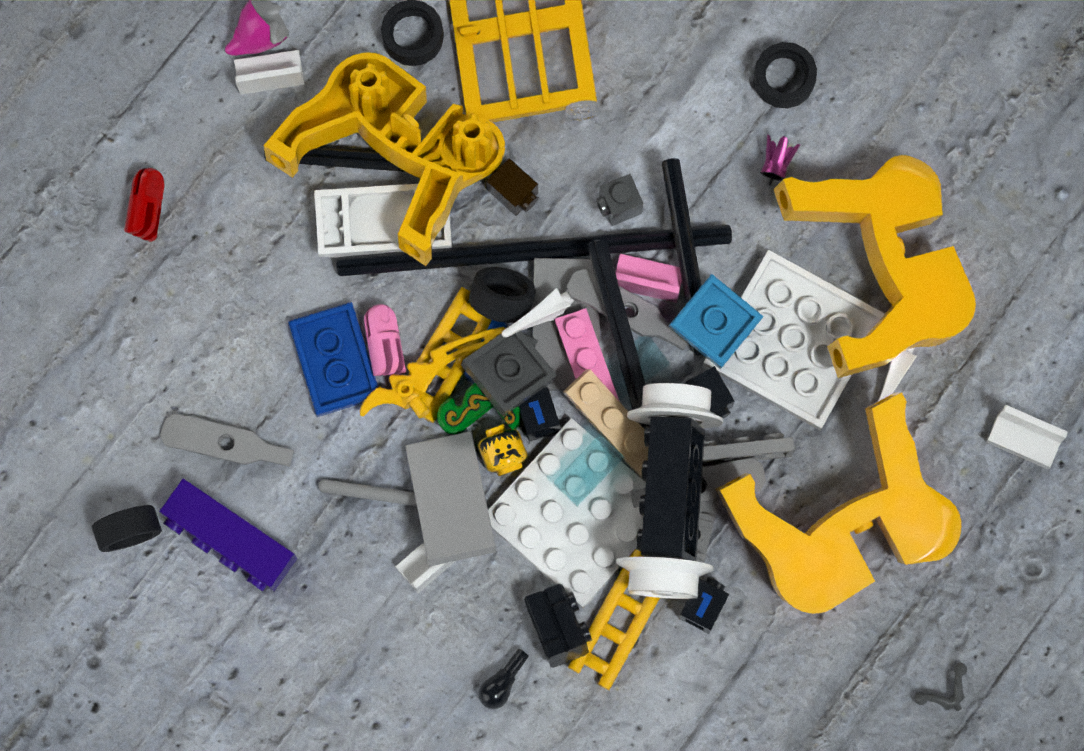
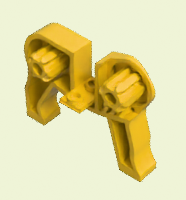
(380, 103)
(926, 291)
(824, 564)

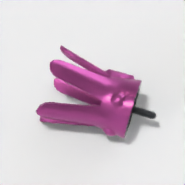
(777, 159)

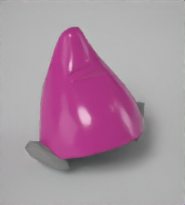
(257, 29)

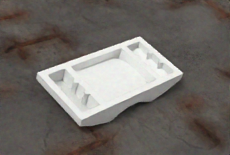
(365, 220)

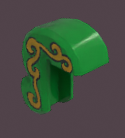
(475, 404)

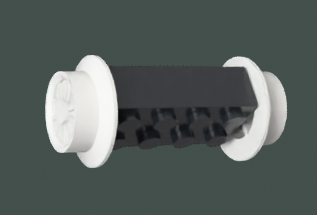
(672, 490)

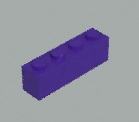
(227, 535)

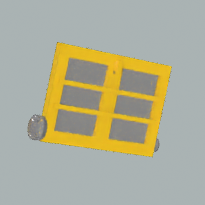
(524, 58)

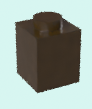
(513, 188)

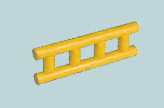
(444, 334)
(625, 640)

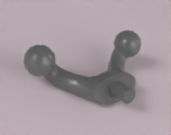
(953, 701)

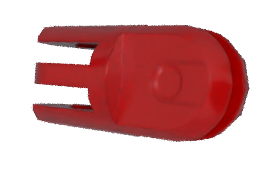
(145, 204)

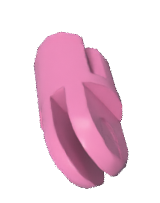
(384, 341)

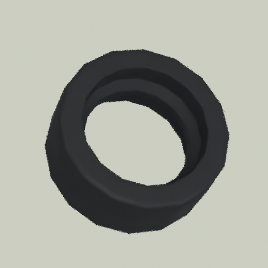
(407, 9)
(789, 51)
(487, 298)
(126, 528)

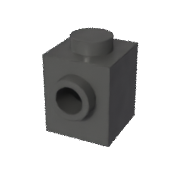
(620, 200)

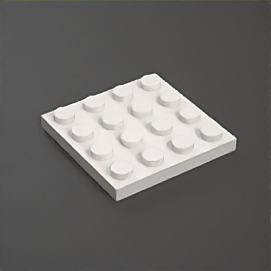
(788, 350)
(564, 540)

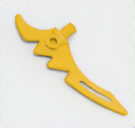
(410, 389)

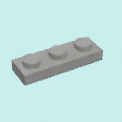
(772, 447)

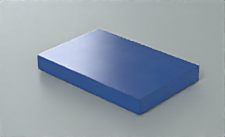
(333, 358)

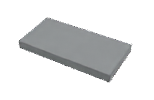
(549, 275)
(450, 499)

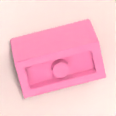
(649, 278)

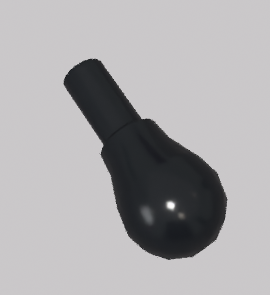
(496, 689)

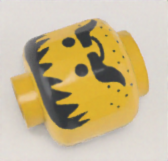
(502, 450)

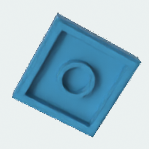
(716, 321)

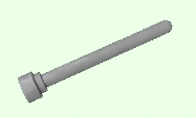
(367, 492)

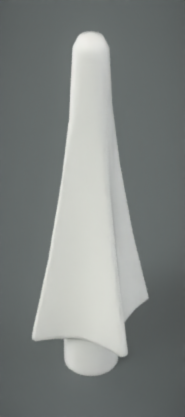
(547, 310)
(896, 371)

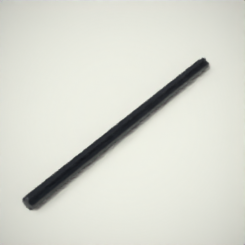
(527, 251)

